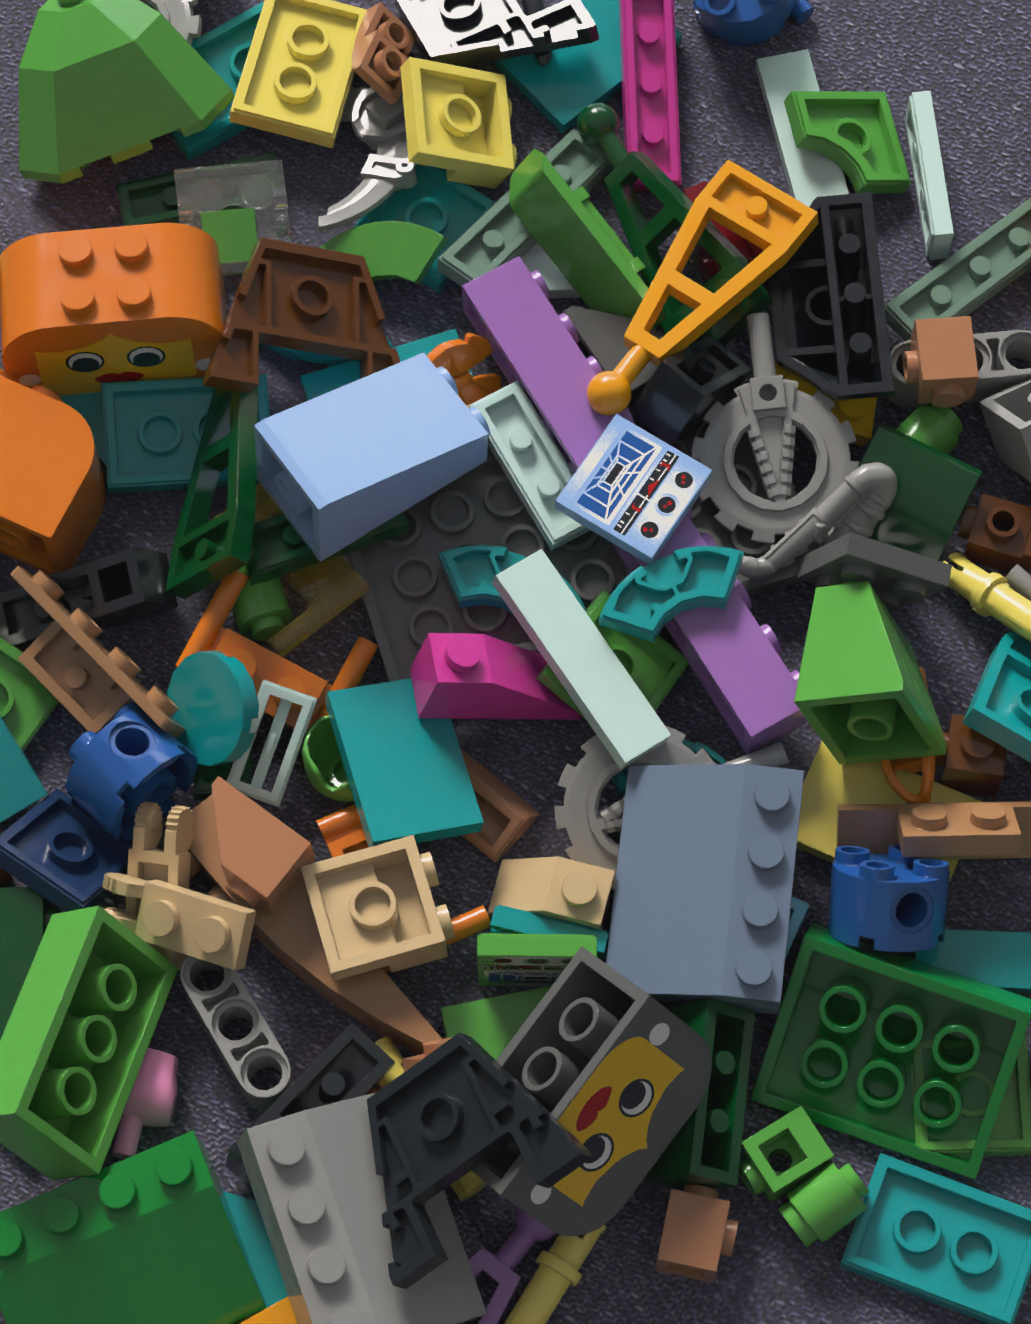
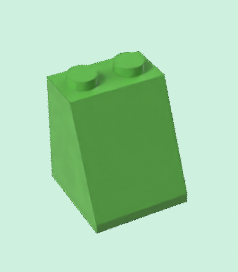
(864, 681)

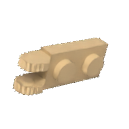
(165, 864)
(185, 920)

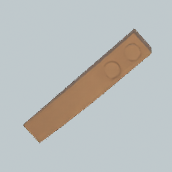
(295, 941)

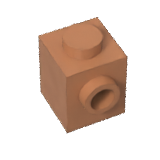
(942, 361)
(695, 1233)

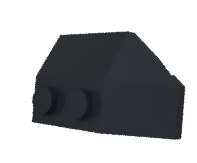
(832, 304)

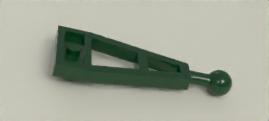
(599, 127)
(217, 548)

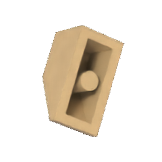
(555, 889)

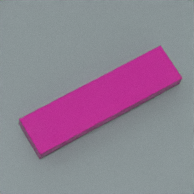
(650, 84)

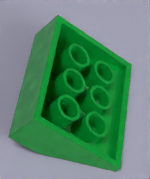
(851, 1039)
(129, 1247)

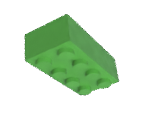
(78, 1041)

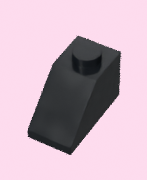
(687, 388)

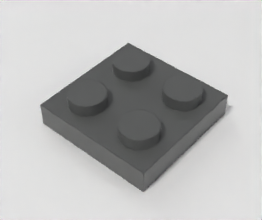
(893, 573)

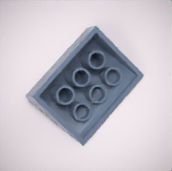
(706, 882)

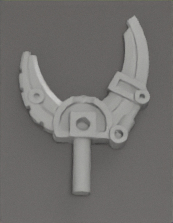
(383, 131)

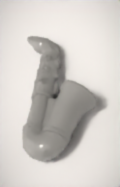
(851, 508)

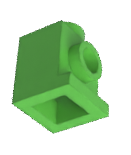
(792, 1137)

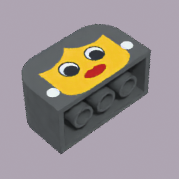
(614, 1076)

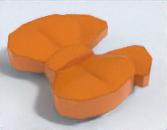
(458, 358)

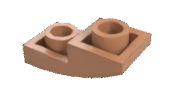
(381, 50)

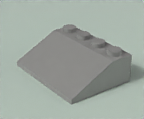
(326, 1226)

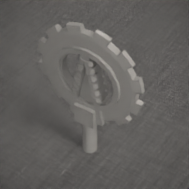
(769, 414)
(585, 782)

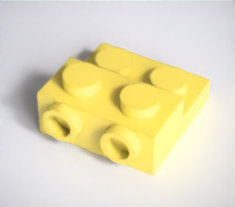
(458, 121)

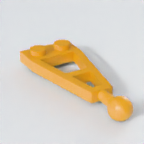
(748, 209)

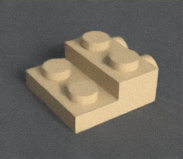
(378, 909)

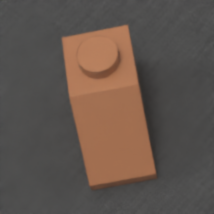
(256, 849)

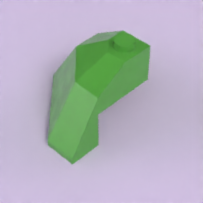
(105, 85)

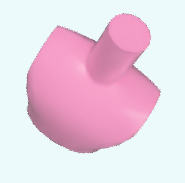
(150, 1101)

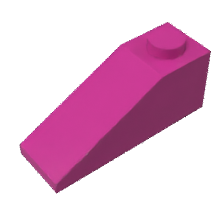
(482, 680)

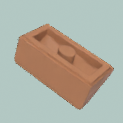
(503, 812)

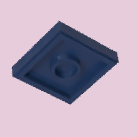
(62, 853)

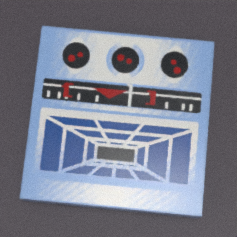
(633, 489)

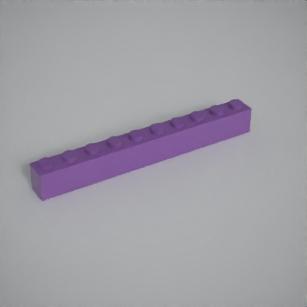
(723, 646)

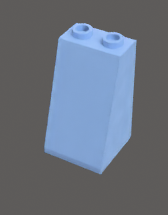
(367, 451)

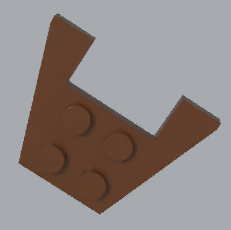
(303, 303)

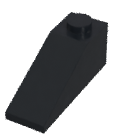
(108, 590)
(341, 1072)

